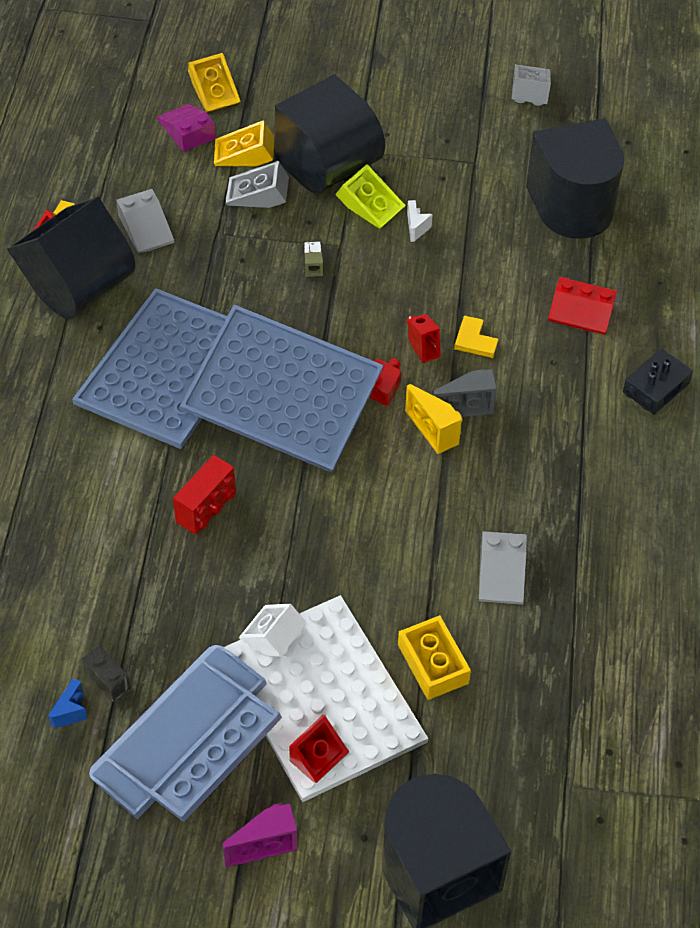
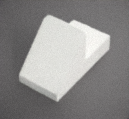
(417, 222)

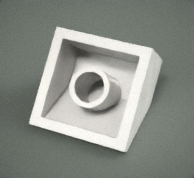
(274, 629)

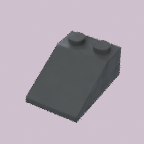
(471, 393)

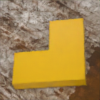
(471, 341)

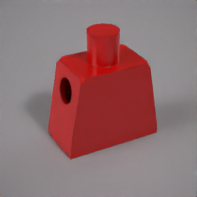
(424, 337)
(387, 382)

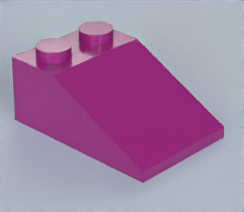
(188, 126)
(264, 836)

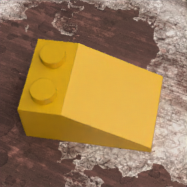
(213, 82)
(245, 146)
(433, 418)

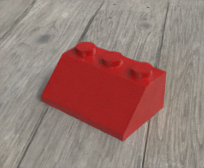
(582, 305)

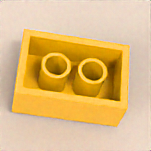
(434, 657)

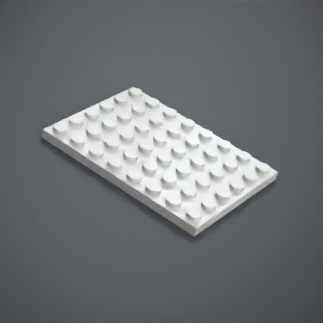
(338, 676)

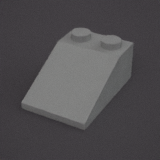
(531, 85)
(258, 187)
(144, 221)
(502, 567)

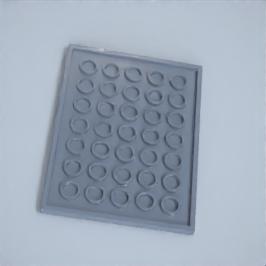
(153, 368)
(282, 388)

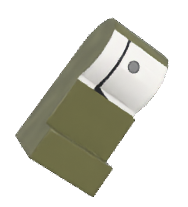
(313, 257)

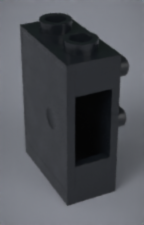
(657, 381)

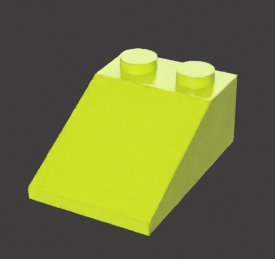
(370, 197)

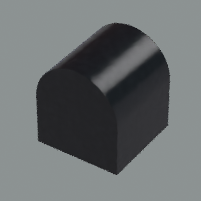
(326, 134)
(575, 177)
(74, 257)
(441, 849)

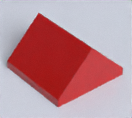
(317, 750)

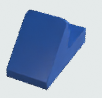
(67, 707)

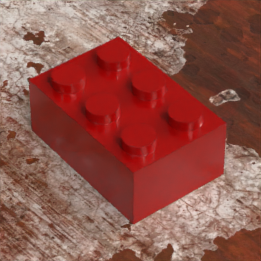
(204, 495)

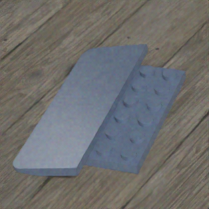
(188, 737)

